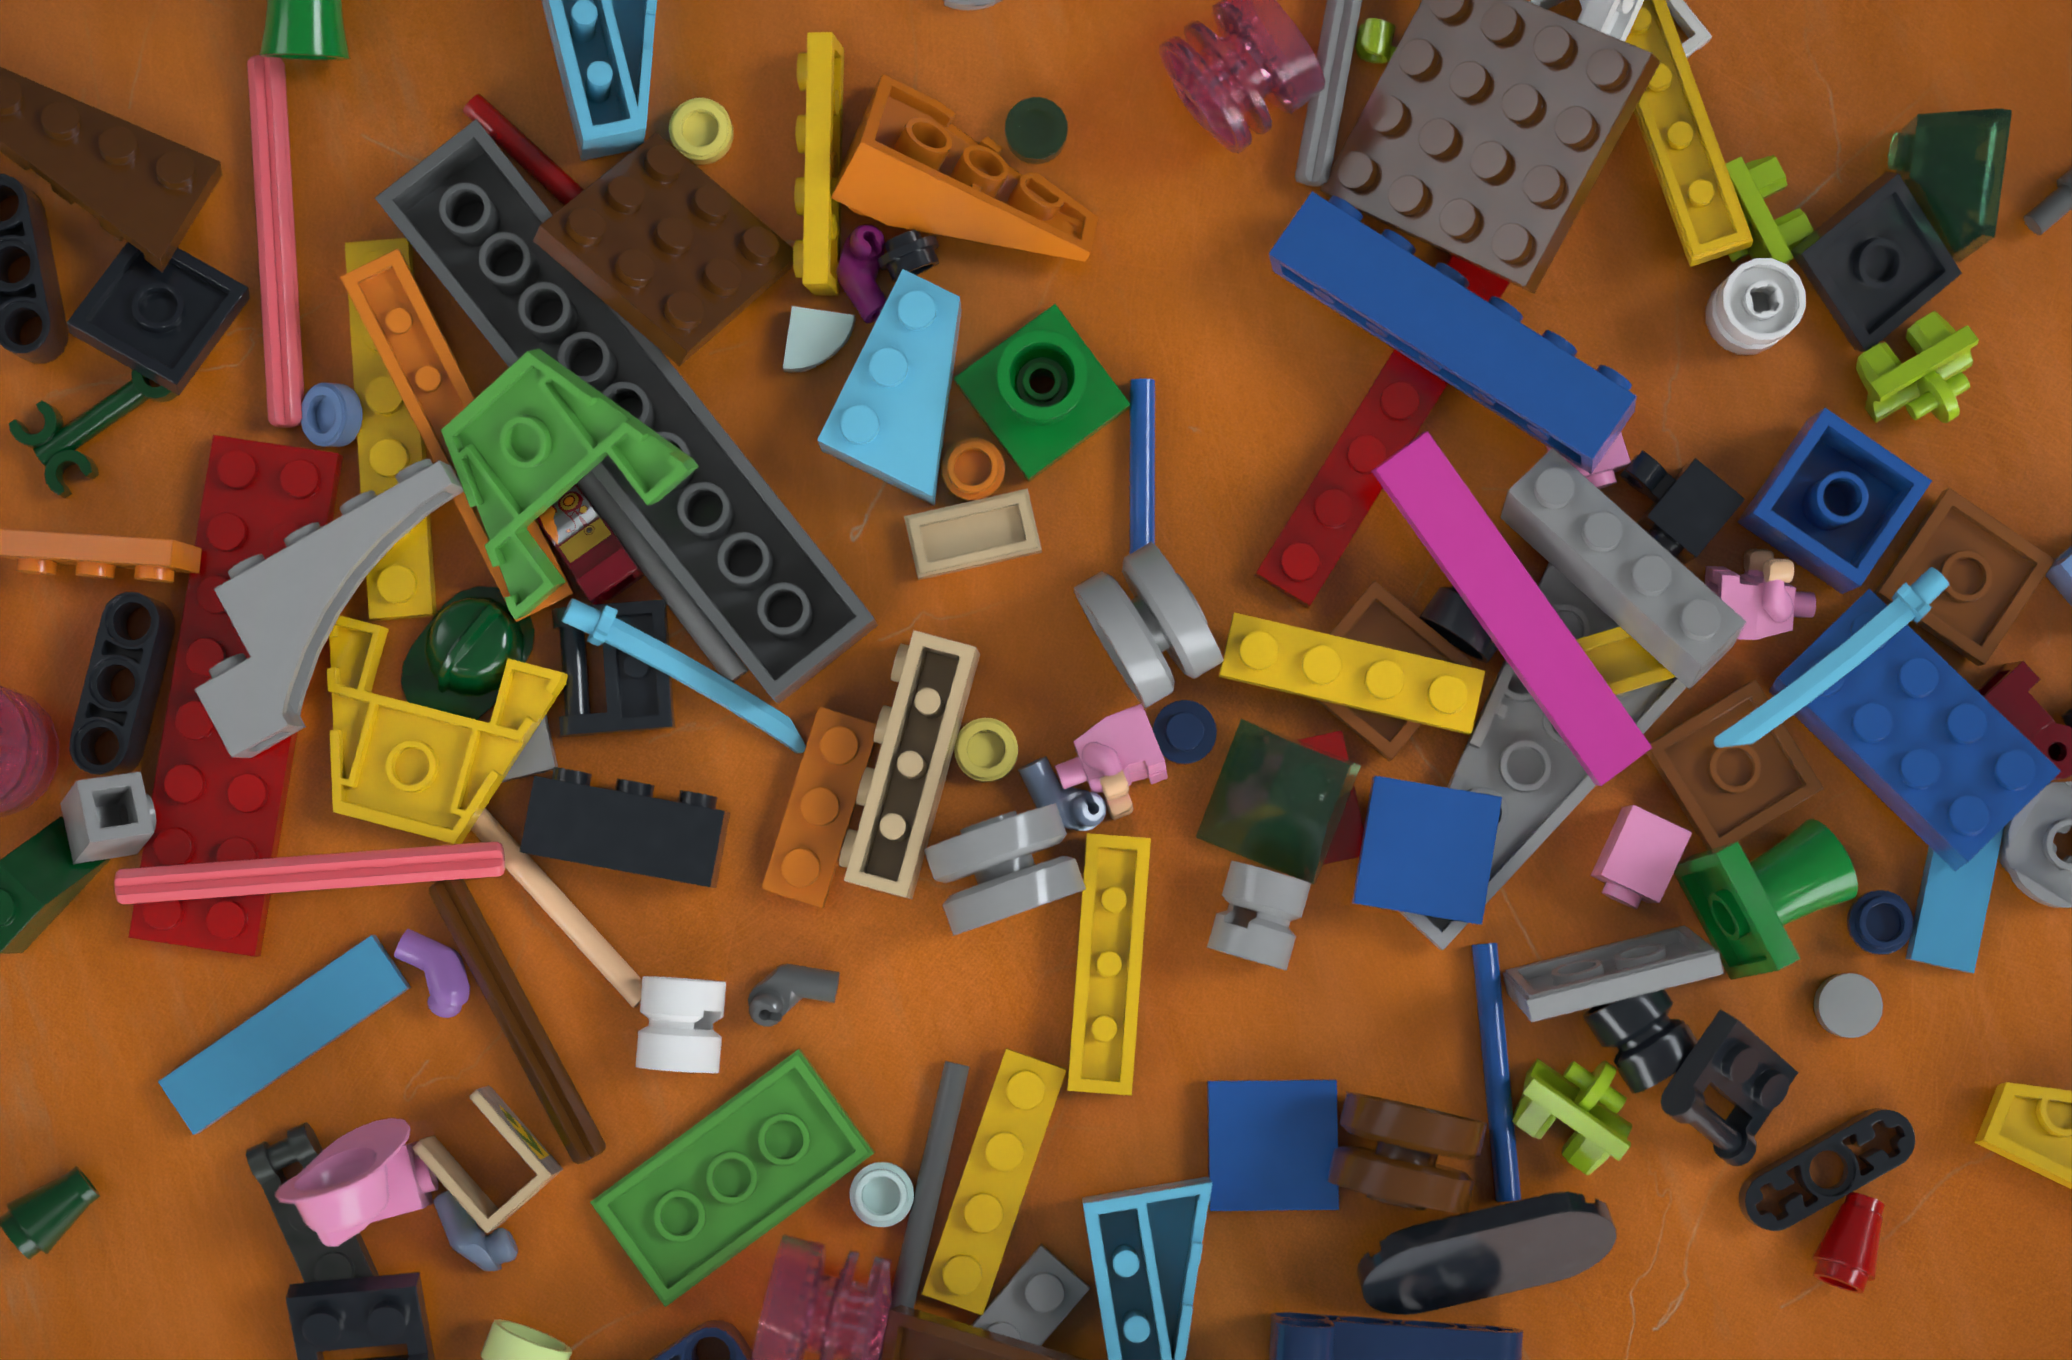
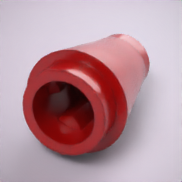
(1851, 1244)

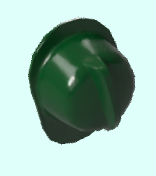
(464, 653)

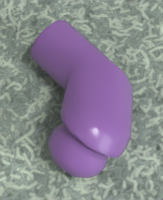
(443, 972)

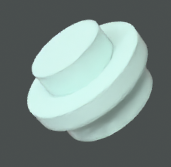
(881, 1194)

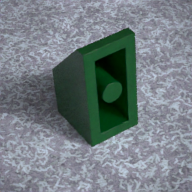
(38, 885)

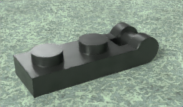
(311, 1255)

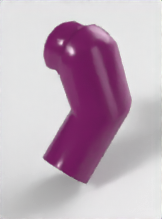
(859, 270)

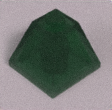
(1955, 172)
(1278, 801)

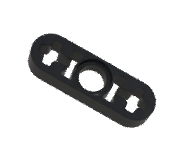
(1860, 1132)

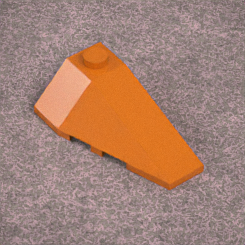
(933, 178)

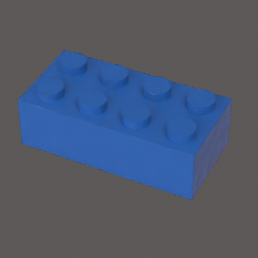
(1921, 738)

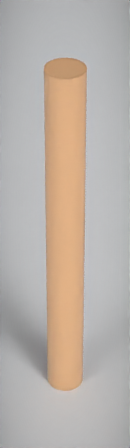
(561, 910)

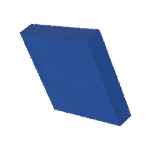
(1427, 850)
(1272, 1144)

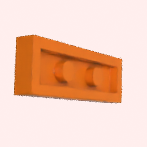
(99, 555)
(820, 807)

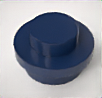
(1185, 731)
(1880, 922)

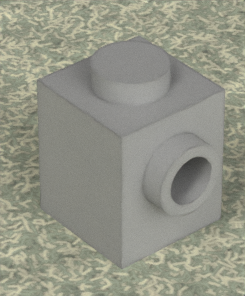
(108, 817)

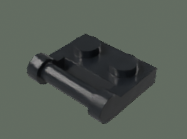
(635, 691)
(1743, 1073)
(360, 1315)

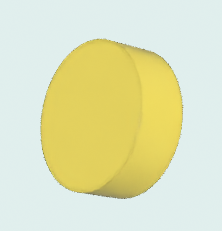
(701, 130)
(986, 749)

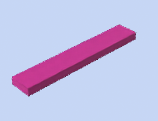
(1511, 609)

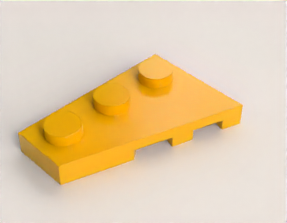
(2031, 1129)

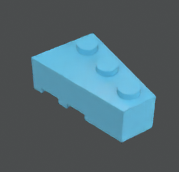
(604, 69)
(899, 390)
(1147, 1265)

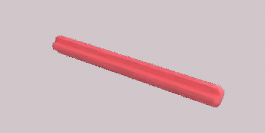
(276, 240)
(309, 872)

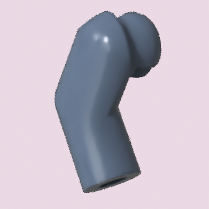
(1077, 807)
(469, 1240)

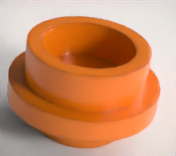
(973, 469)

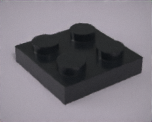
(1876, 261)
(159, 319)

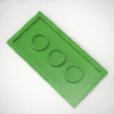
(732, 1177)

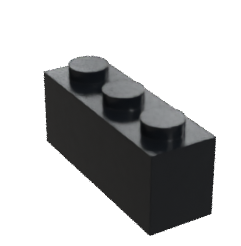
(626, 828)

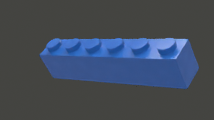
(1453, 331)

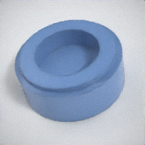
(331, 414)

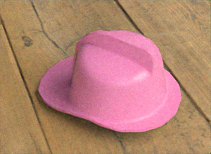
(347, 1181)

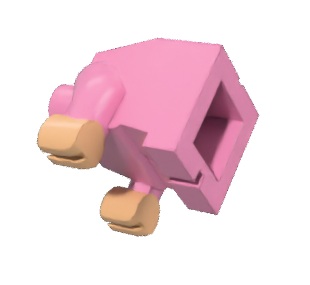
(1761, 594)
(1113, 757)

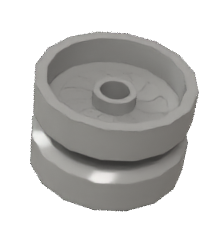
(1156, 620)
(1004, 868)

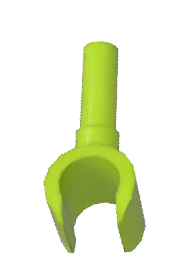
(1375, 41)

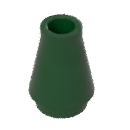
(47, 1213)

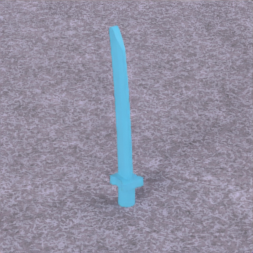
(1907, 605)
(604, 627)

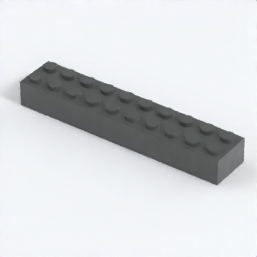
(720, 525)

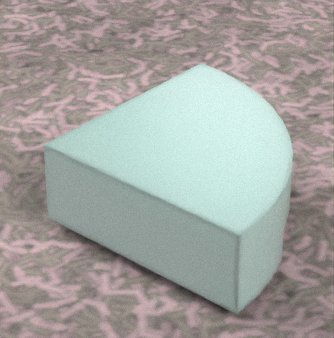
(815, 337)

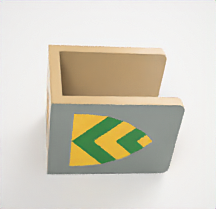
(465, 1188)

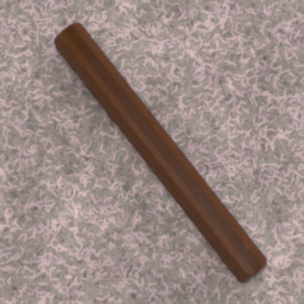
(517, 1019)

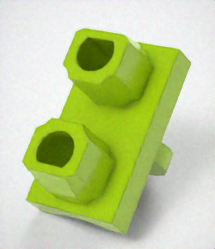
(1770, 237)
(1925, 381)
(1581, 1102)

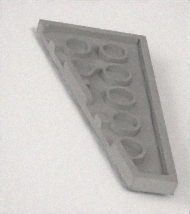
(1526, 761)

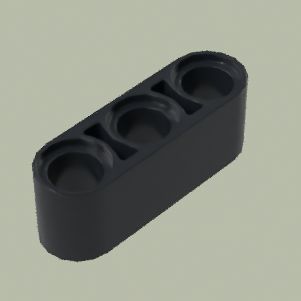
(39, 291)
(112, 653)

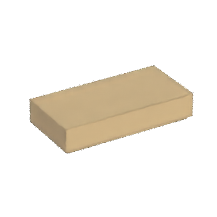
(973, 534)

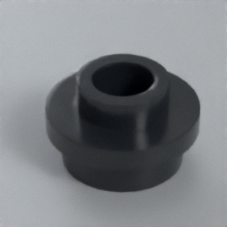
(909, 253)

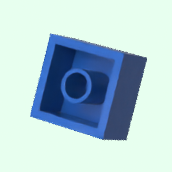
(1834, 501)

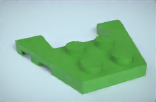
(530, 445)

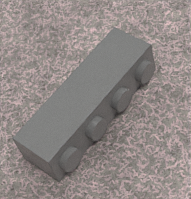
(1621, 568)

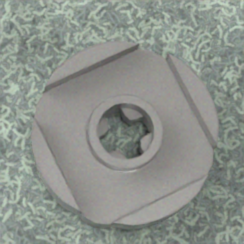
(2029, 847)

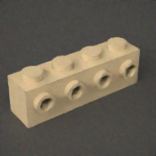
(912, 764)

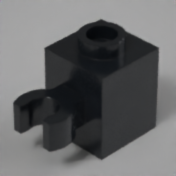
(1685, 507)

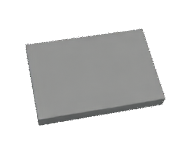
(1611, 972)

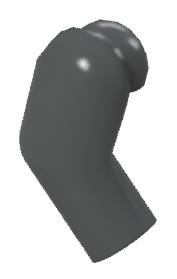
(786, 987)

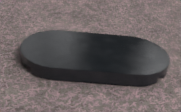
(1486, 1253)

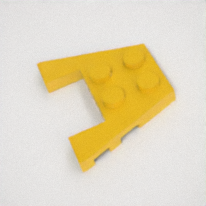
(418, 763)

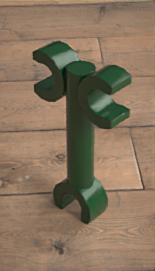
(57, 443)

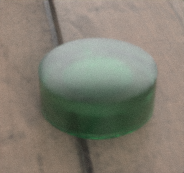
(1036, 130)

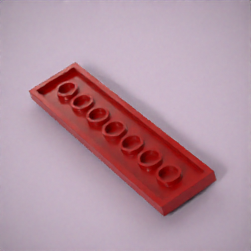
(202, 797)

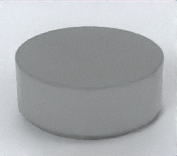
(1848, 1005)

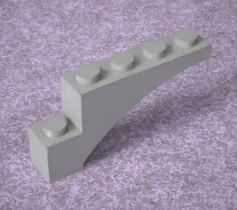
(294, 599)

